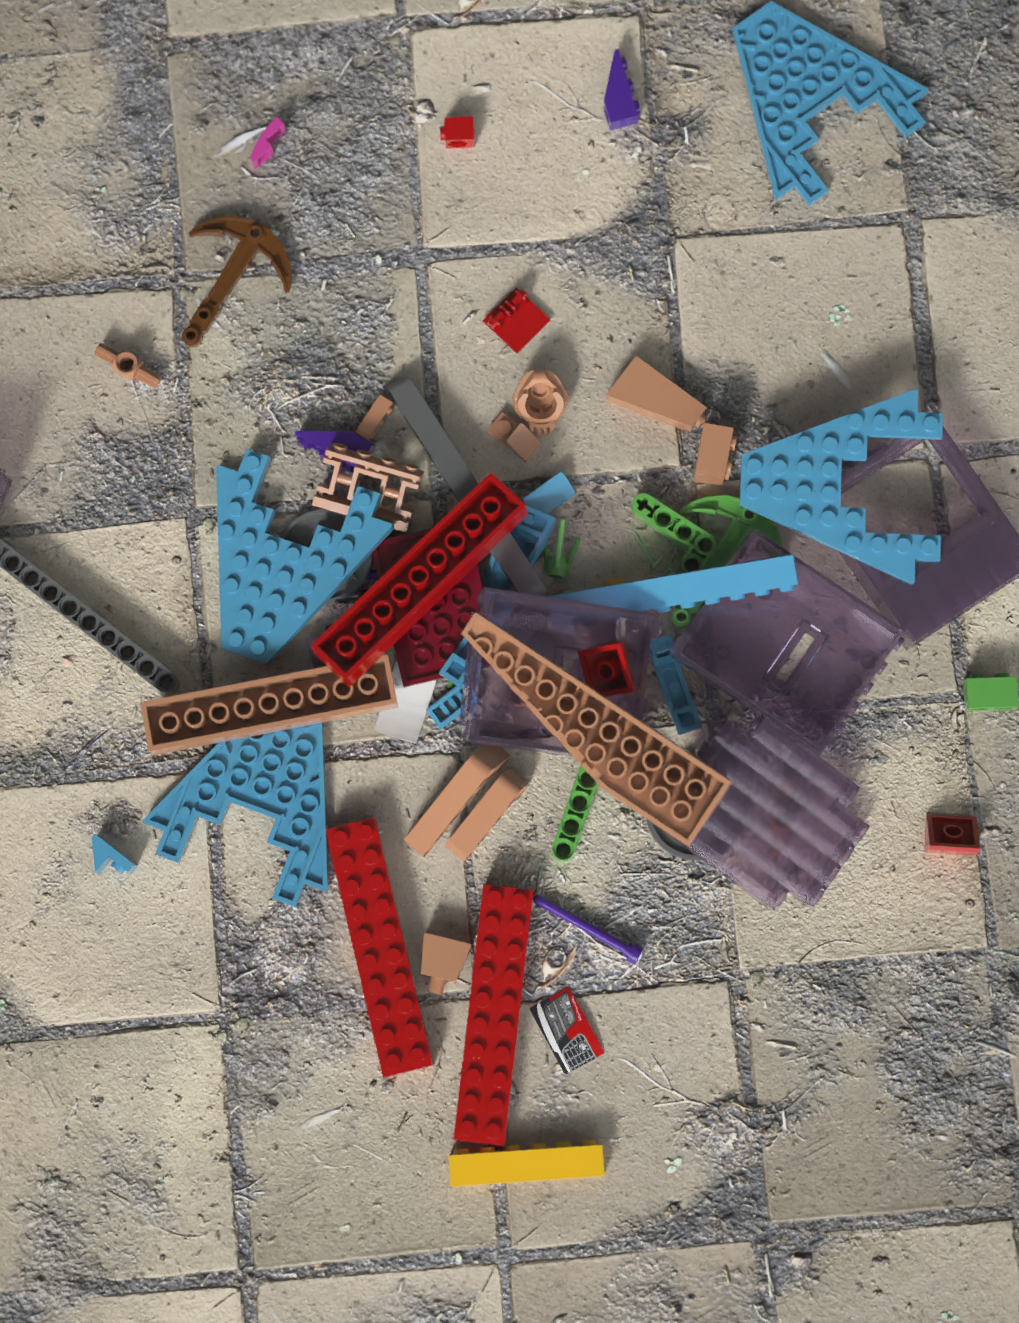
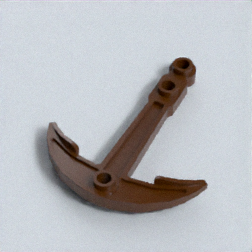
(241, 258)

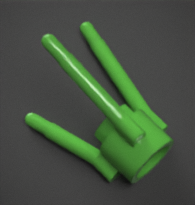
(557, 566)

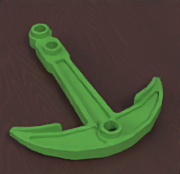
(731, 541)

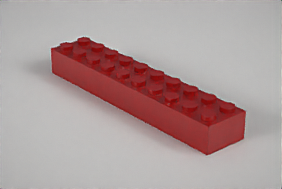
(419, 579)
(379, 948)
(493, 1015)

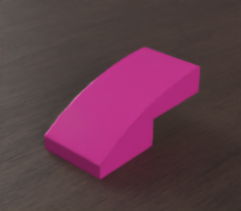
(263, 148)

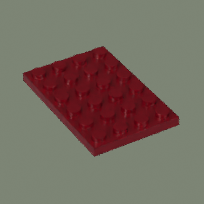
(438, 633)

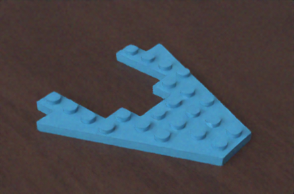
(800, 484)

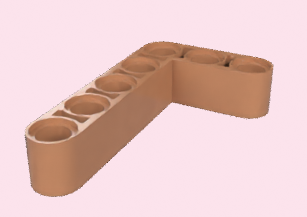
(455, 796)

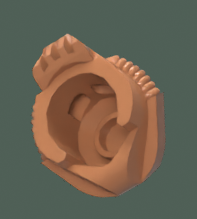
(540, 400)

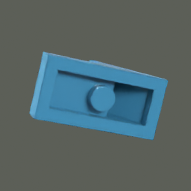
(104, 853)

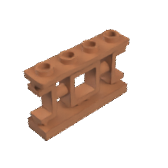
(372, 467)

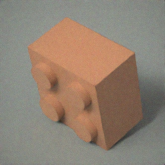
(713, 453)

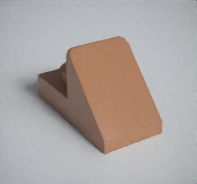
(514, 436)

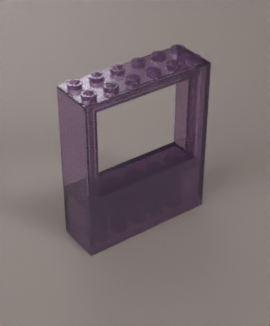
(972, 562)

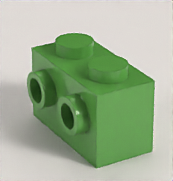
(990, 693)

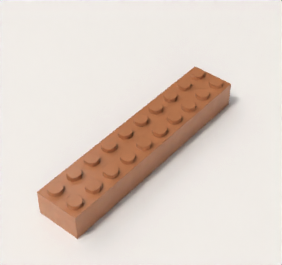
(264, 707)

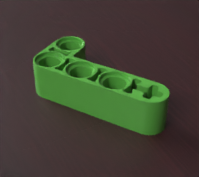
(670, 530)

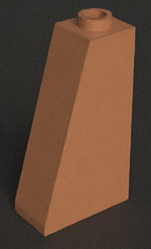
(655, 396)

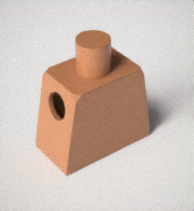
(442, 960)

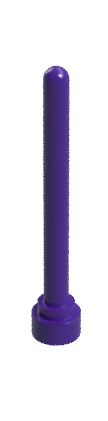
(630, 951)

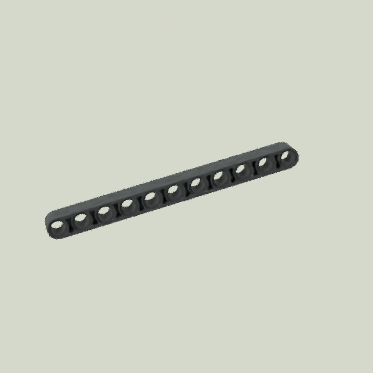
(459, 478)
(80, 616)

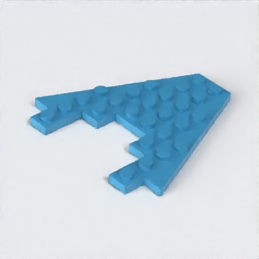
(798, 72)
(272, 583)
(271, 775)

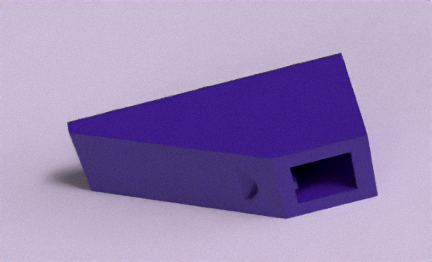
(618, 101)
(322, 439)

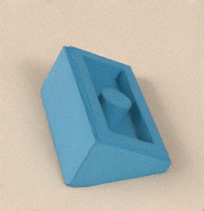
(550, 494)

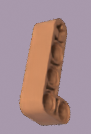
(486, 814)

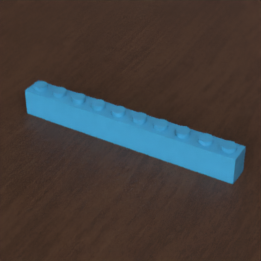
(695, 586)

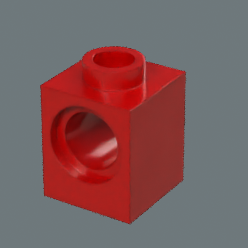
(458, 132)

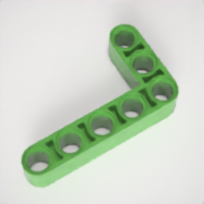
(574, 814)

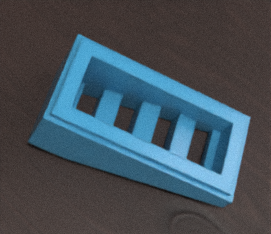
(441, 723)

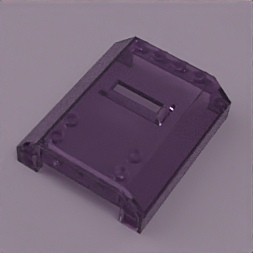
(555, 630)
(749, 639)

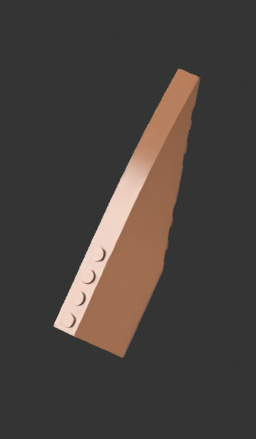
(607, 740)

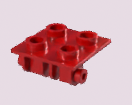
(516, 320)

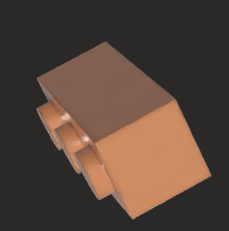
(375, 418)

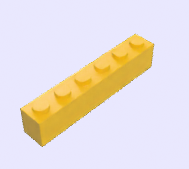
(526, 1165)

